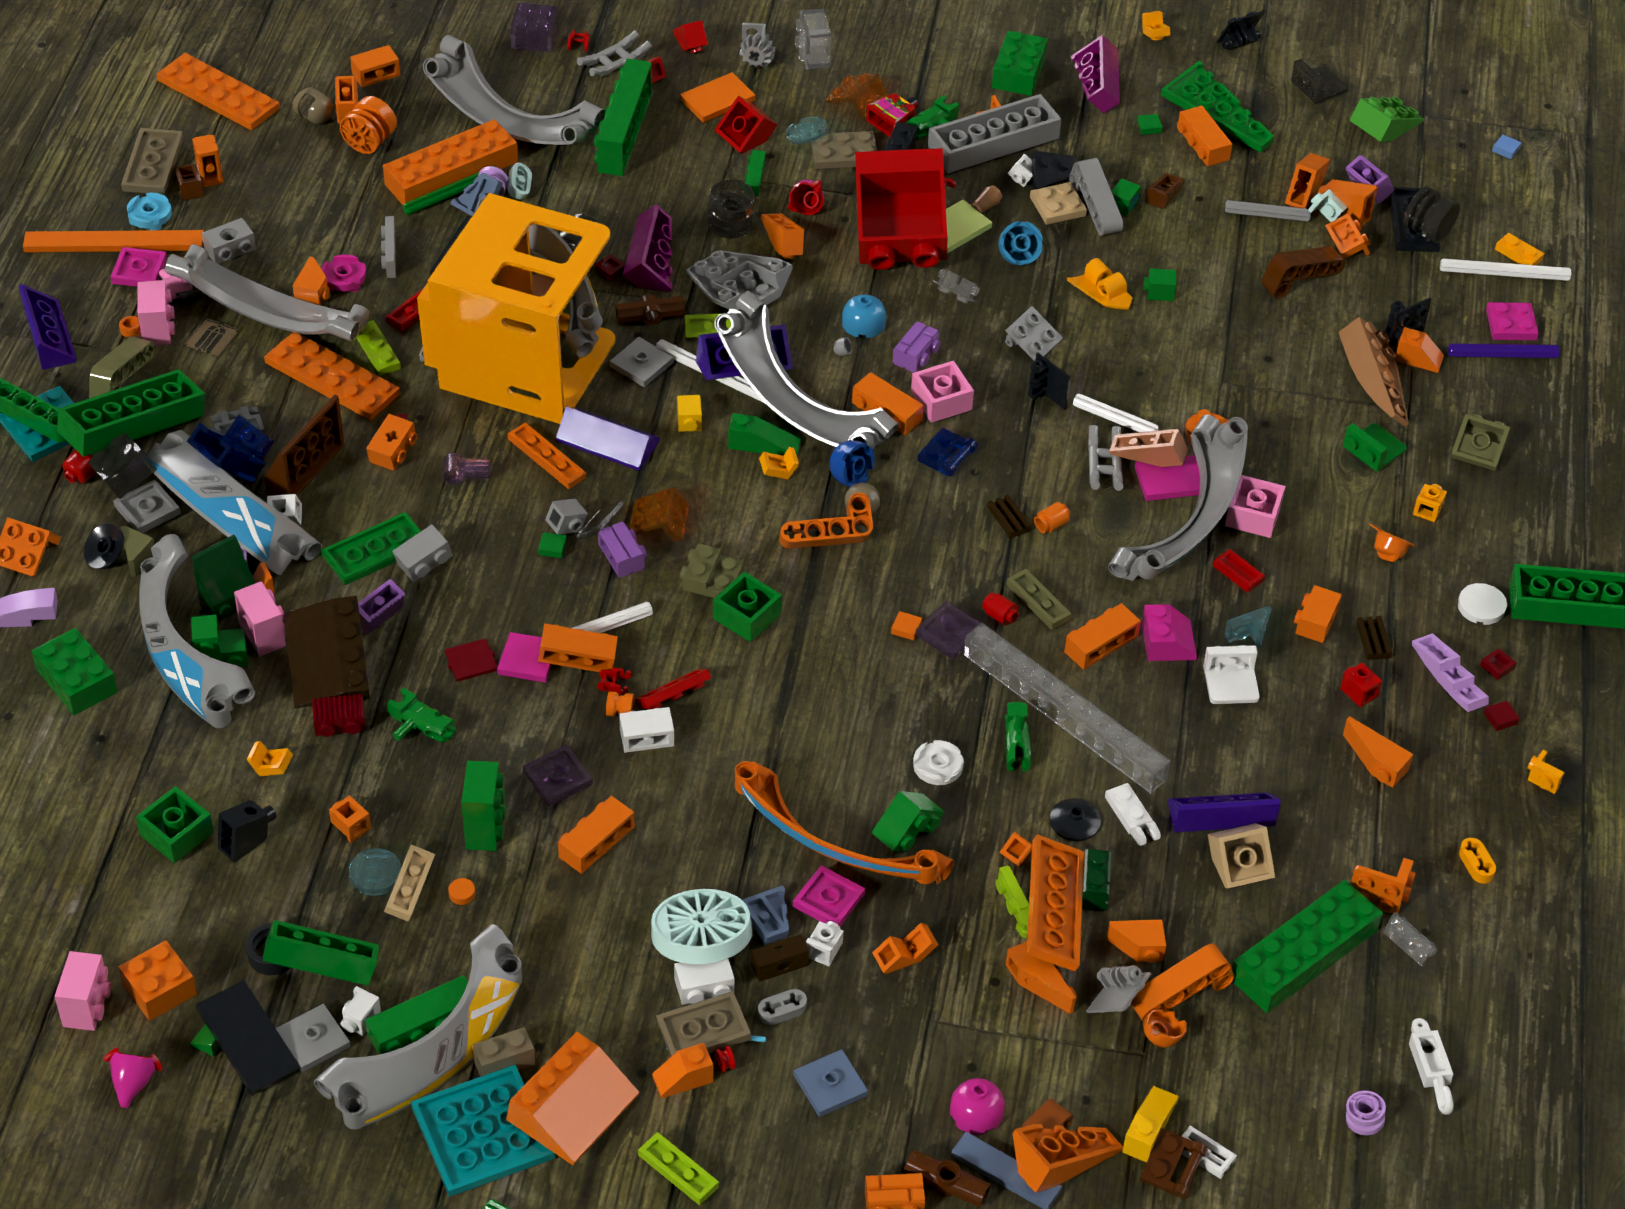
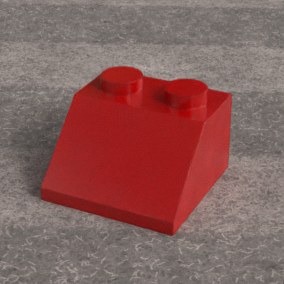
(745, 125)

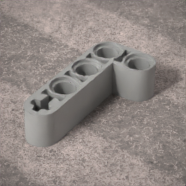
(1090, 180)

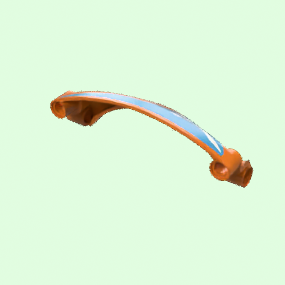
(762, 790)

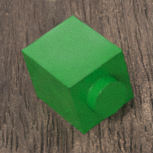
(1126, 196)
(1160, 284)

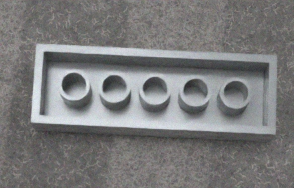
(995, 132)

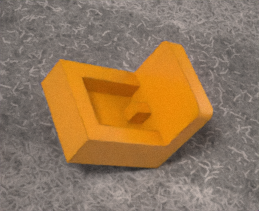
(1154, 26)
(779, 465)
(269, 762)
(1543, 774)

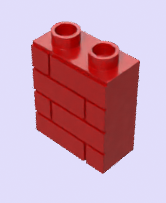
(901, 207)

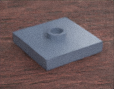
(830, 1083)

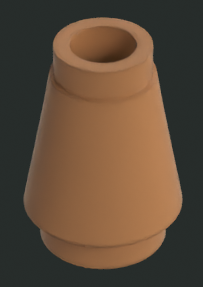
(987, 199)

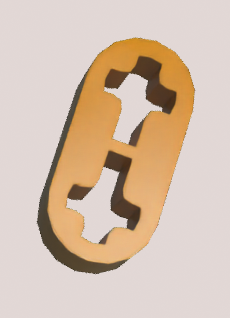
(1479, 859)

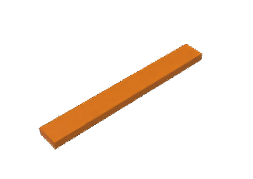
(111, 240)

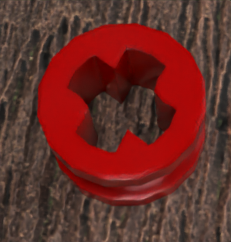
(725, 1059)

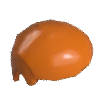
(1163, 1028)

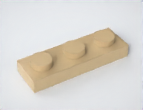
(409, 883)

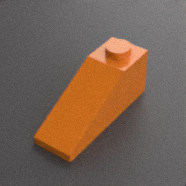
(784, 234)
(1380, 755)

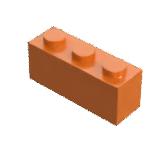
(1204, 135)
(876, 393)
(1102, 636)
(577, 648)
(596, 834)

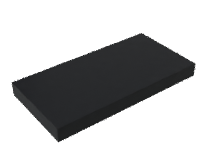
(1406, 238)
(247, 1037)

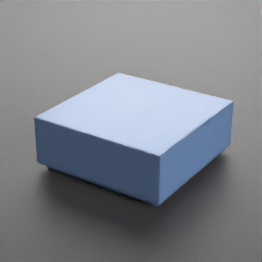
(1506, 146)

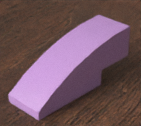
(26, 606)

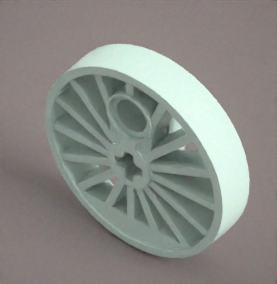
(710, 934)

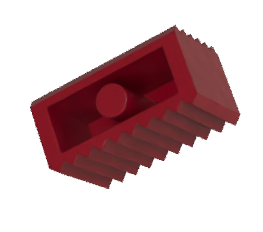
(338, 715)

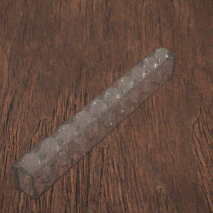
(1067, 708)

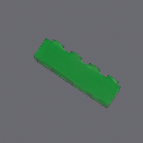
(755, 170)

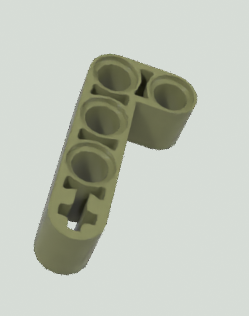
(119, 365)

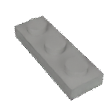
(388, 247)

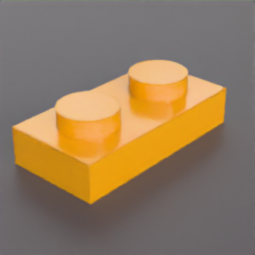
(1519, 250)

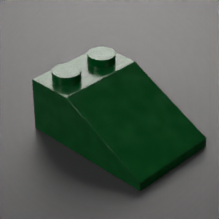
(219, 574)

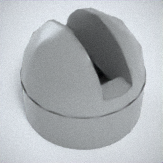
(842, 347)

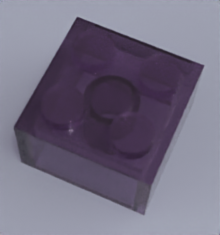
(534, 27)

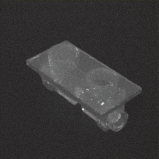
(964, 290)
(1409, 939)

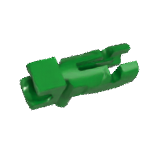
(935, 115)
(420, 716)
(1017, 735)

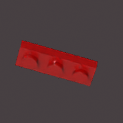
(673, 689)

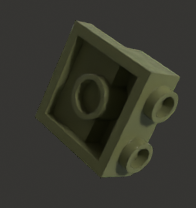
(1480, 441)
(709, 571)

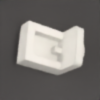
(1022, 170)

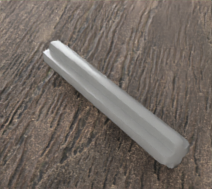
(1267, 210)

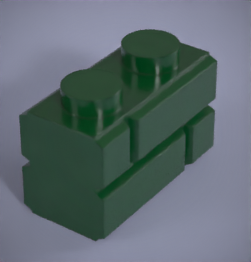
(1096, 879)

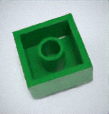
(747, 606)
(175, 824)

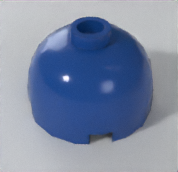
(851, 462)

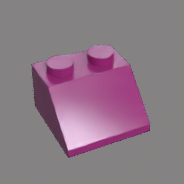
(1167, 634)

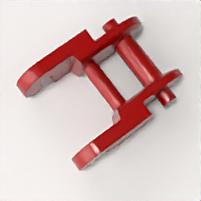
(571, 39)
(613, 674)

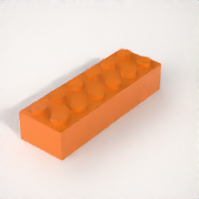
(450, 161)

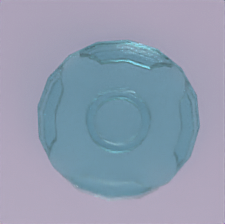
(807, 130)
(374, 871)

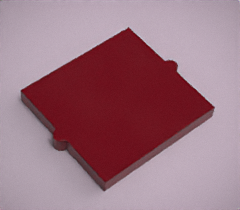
(471, 660)

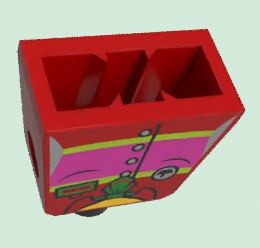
(889, 110)

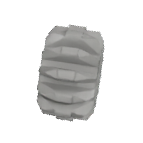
(757, 50)

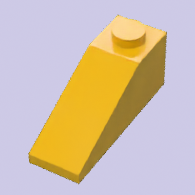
(1148, 1123)

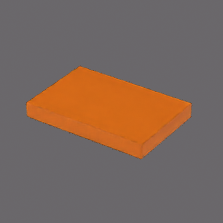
(716, 96)

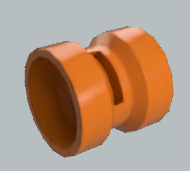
(619, 704)

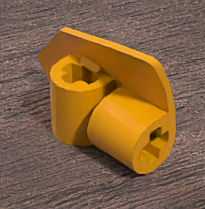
(1103, 285)

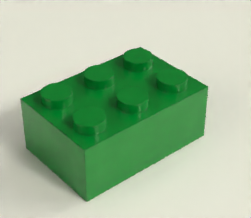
(1019, 63)
(74, 671)
(483, 805)

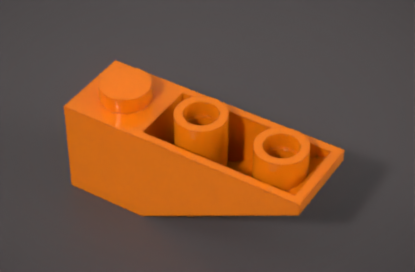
(1040, 978)

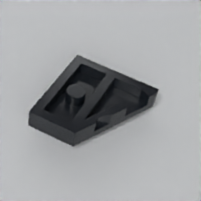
(1050, 168)

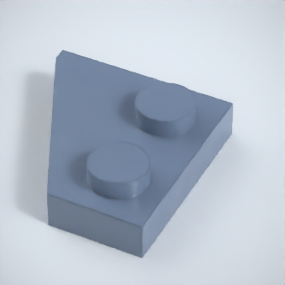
(473, 193)
(769, 914)

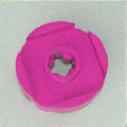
(344, 282)

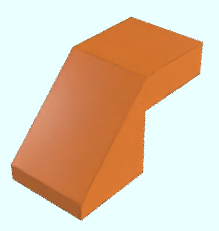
(900, 953)

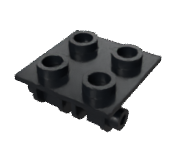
(1241, 31)
(1410, 317)
(1048, 380)

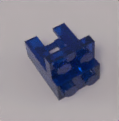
(235, 451)

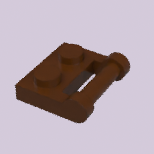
(1165, 1159)

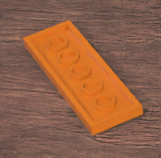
(218, 91)
(332, 375)
(1055, 903)

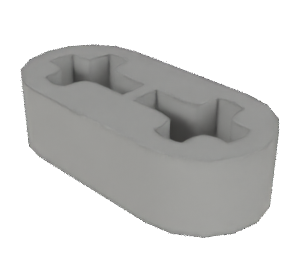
(782, 1007)

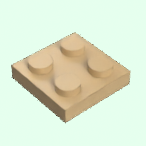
(1058, 203)

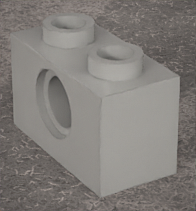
(228, 241)

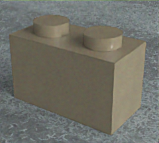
(504, 1051)

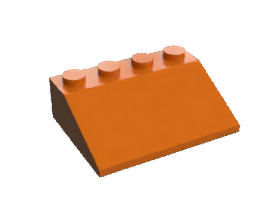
(572, 1099)

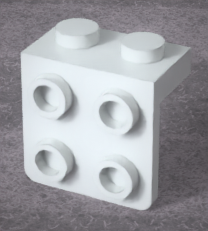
(1231, 674)

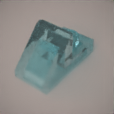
(1249, 624)

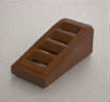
(189, 181)
(1163, 190)

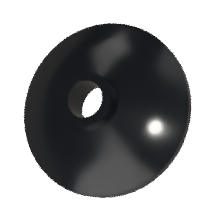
(103, 546)
(1075, 819)

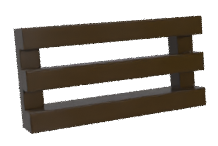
(1012, 514)
(1371, 623)

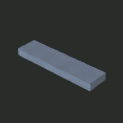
(1000, 1169)

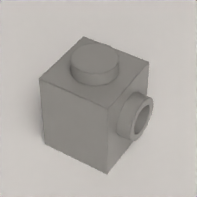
(566, 516)

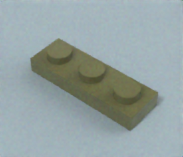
(1038, 599)

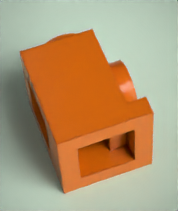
(350, 818)

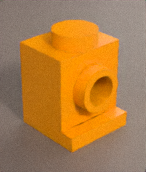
(1431, 496)

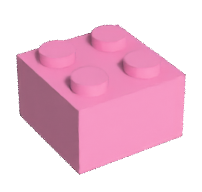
(155, 312)
(942, 391)
(1255, 506)
(261, 618)
(82, 991)

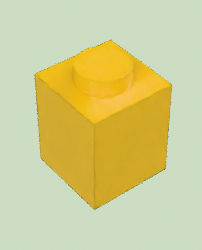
(689, 413)

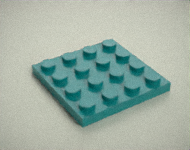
(471, 1133)

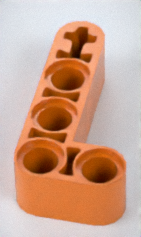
(825, 526)
(1184, 980)

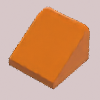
(263, 574)
(1017, 849)

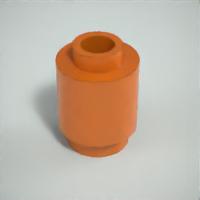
(1052, 517)

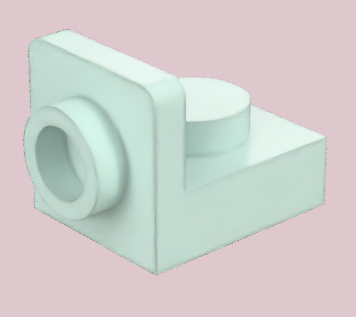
(1328, 205)

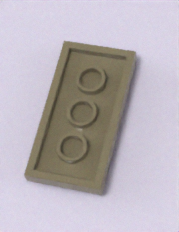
(152, 161)

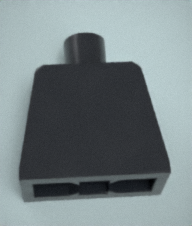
(243, 828)

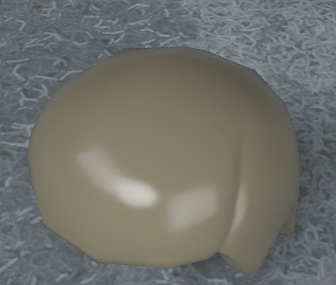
(867, 489)

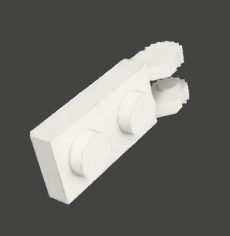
(1132, 813)

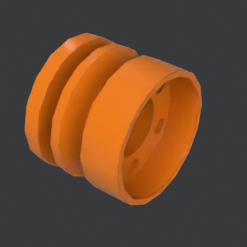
(368, 124)

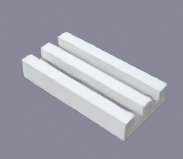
(1211, 1162)

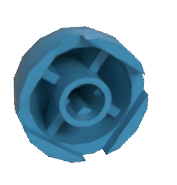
(1020, 243)
(864, 316)

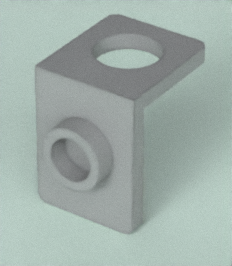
(761, 28)

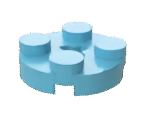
(153, 220)

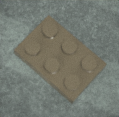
(839, 149)
(712, 1021)

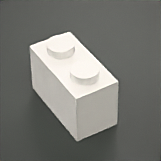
(646, 729)
(703, 981)

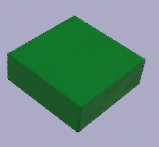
(1149, 124)
(552, 545)

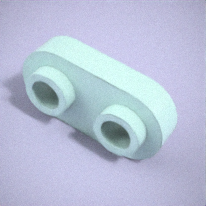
(519, 181)

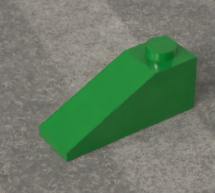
(759, 436)

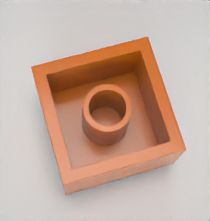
(157, 980)

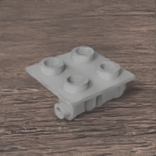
(1032, 334)
(1119, 988)

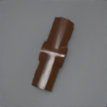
(650, 309)
(961, 1184)

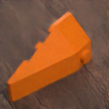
(1056, 1155)

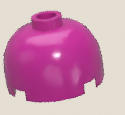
(977, 1106)

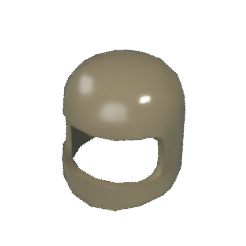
(319, 111)

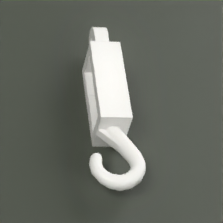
(1434, 1066)

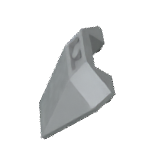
(730, 274)

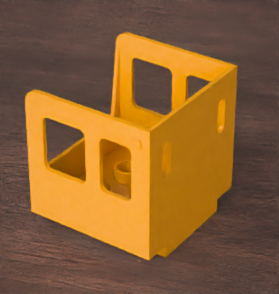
(488, 326)

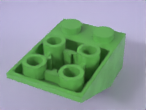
(1385, 117)

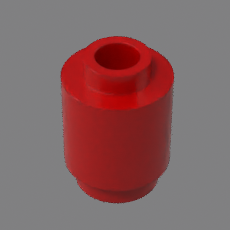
(1000, 608)

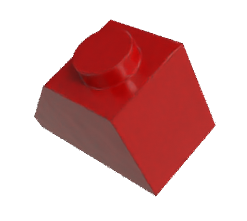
(691, 36)

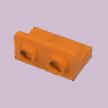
(1347, 236)

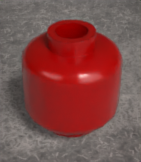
(77, 468)

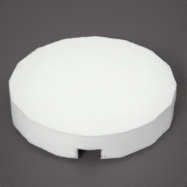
(1482, 603)
(938, 762)

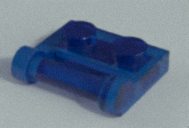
(942, 447)

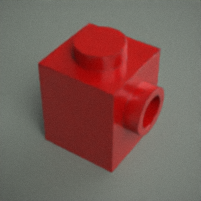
(1361, 684)

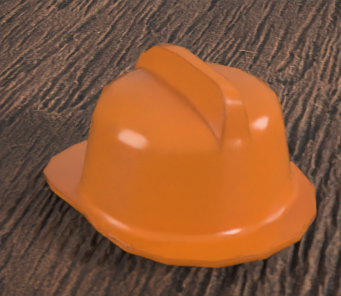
(1389, 546)

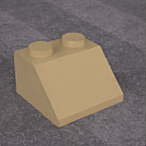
(1242, 855)

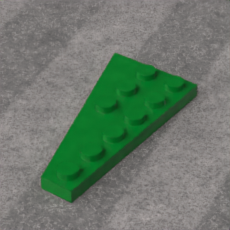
(1199, 88)

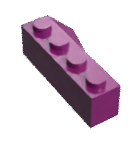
(1099, 73)
(650, 251)

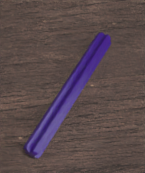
(1503, 350)

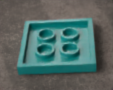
(30, 441)

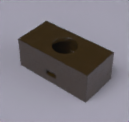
(771, 963)

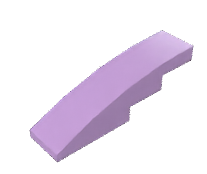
(1446, 668)

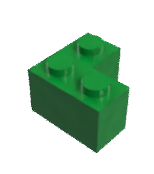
(222, 645)
(905, 818)

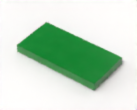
(369, 549)

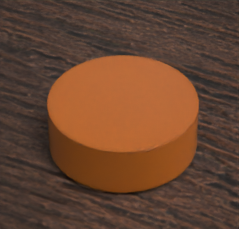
(129, 326)
(461, 891)

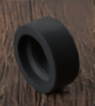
(254, 940)

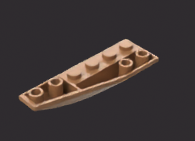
(1375, 366)

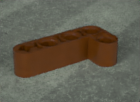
(1300, 265)

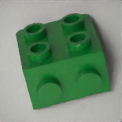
(1373, 445)

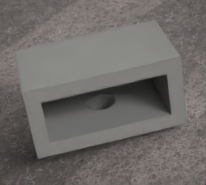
(422, 553)

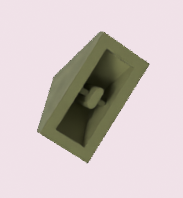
(137, 548)

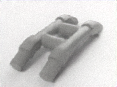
(620, 49)
(1095, 452)

